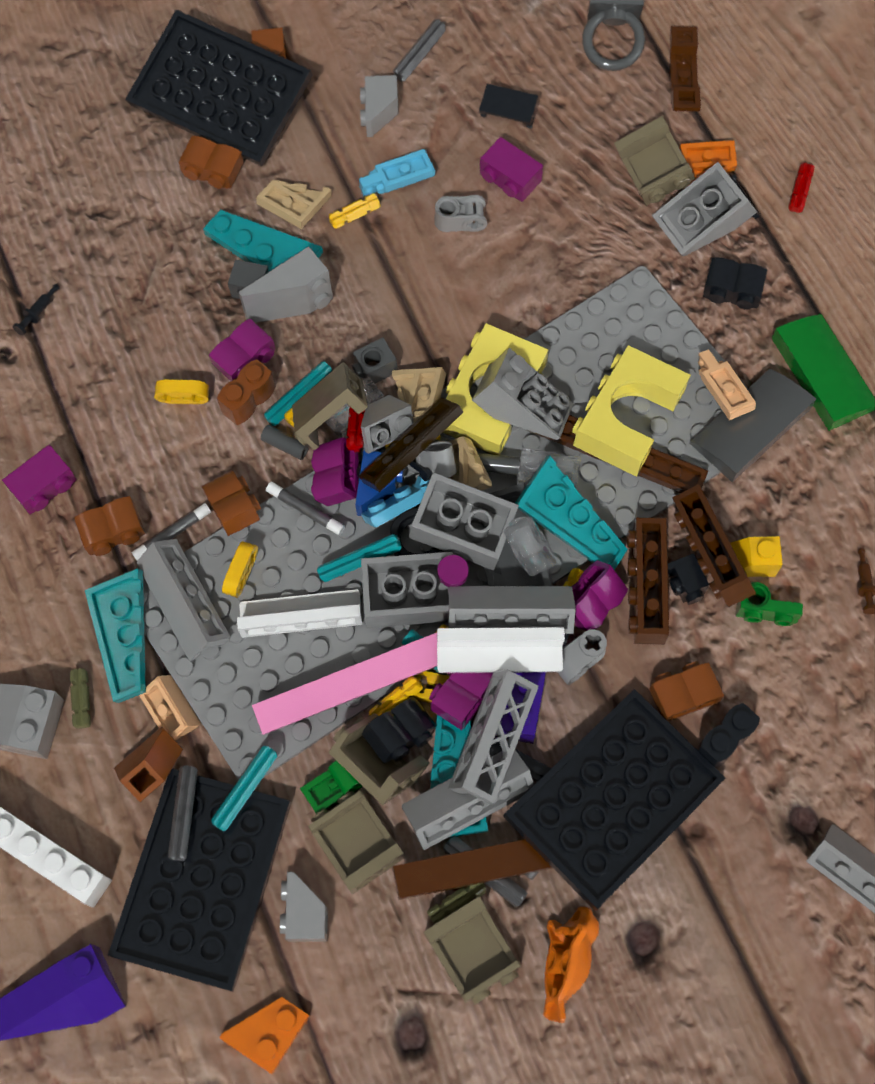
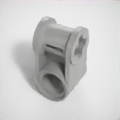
(461, 213)
(437, 458)
(579, 659)

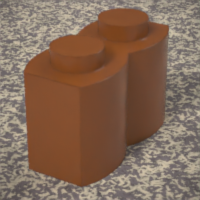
(211, 162)
(242, 395)
(231, 503)
(109, 526)
(686, 691)

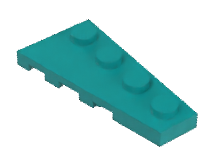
(255, 241)
(570, 517)
(119, 629)
(447, 751)

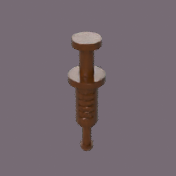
(867, 588)

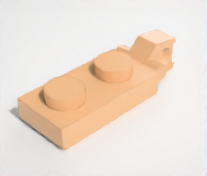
(725, 386)

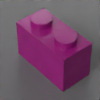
(511, 169)
(39, 480)

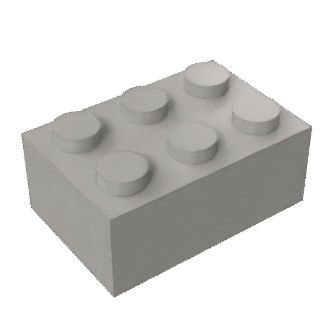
(462, 521)
(404, 590)

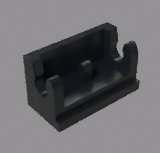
(509, 104)

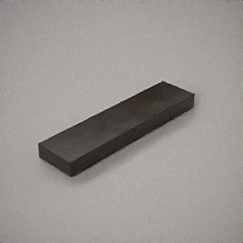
(410, 444)

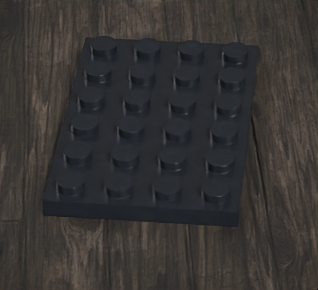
(219, 86)
(614, 799)
(200, 911)

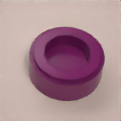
(453, 571)

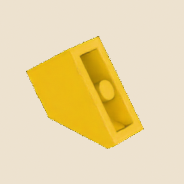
(759, 555)

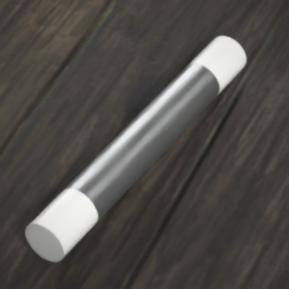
(305, 508)
(175, 529)

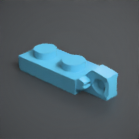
(397, 173)
(403, 500)

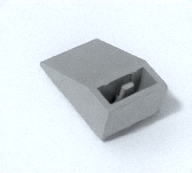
(522, 397)

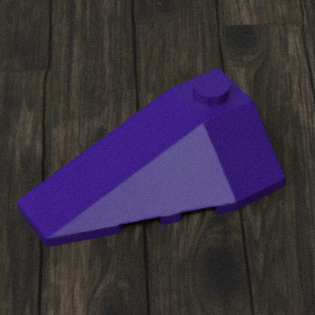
(61, 997)

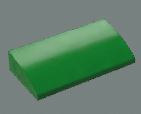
(824, 370)

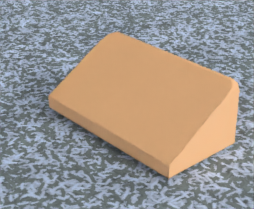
(169, 707)

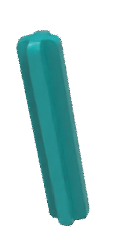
(276, 412)
(352, 560)
(244, 788)

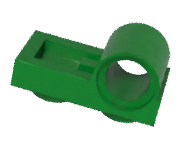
(781, 612)
(329, 787)

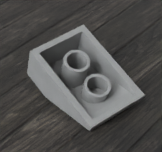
(704, 211)
(288, 290)
(28, 719)

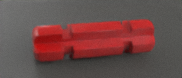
(801, 187)
(354, 433)

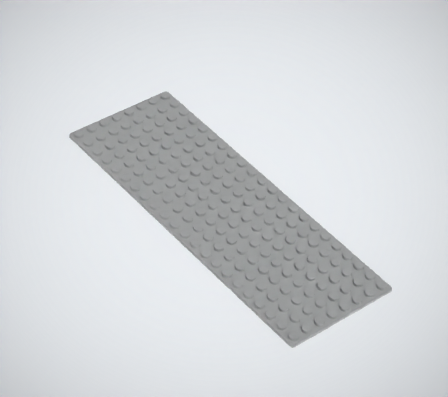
(291, 546)

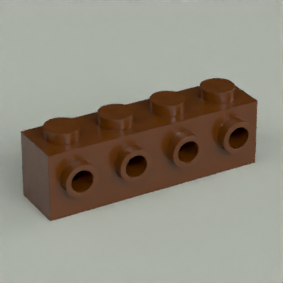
(711, 541)
(650, 581)

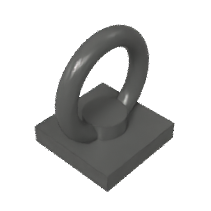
(614, 14)

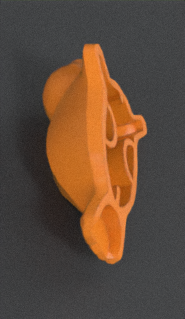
(568, 960)

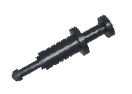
(37, 308)

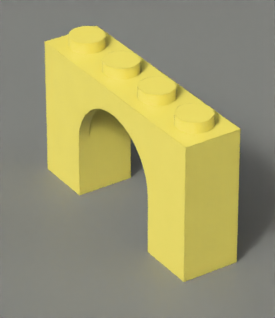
(632, 375)
(474, 422)

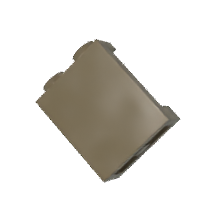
(654, 161)
(326, 399)
(380, 779)
(355, 841)
(473, 951)

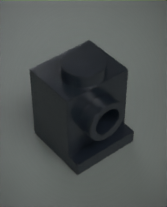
(687, 579)

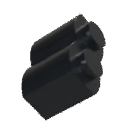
(735, 283)
(399, 730)
(731, 733)

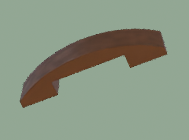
(683, 69)

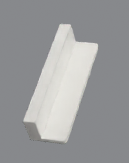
(299, 613)
(499, 649)

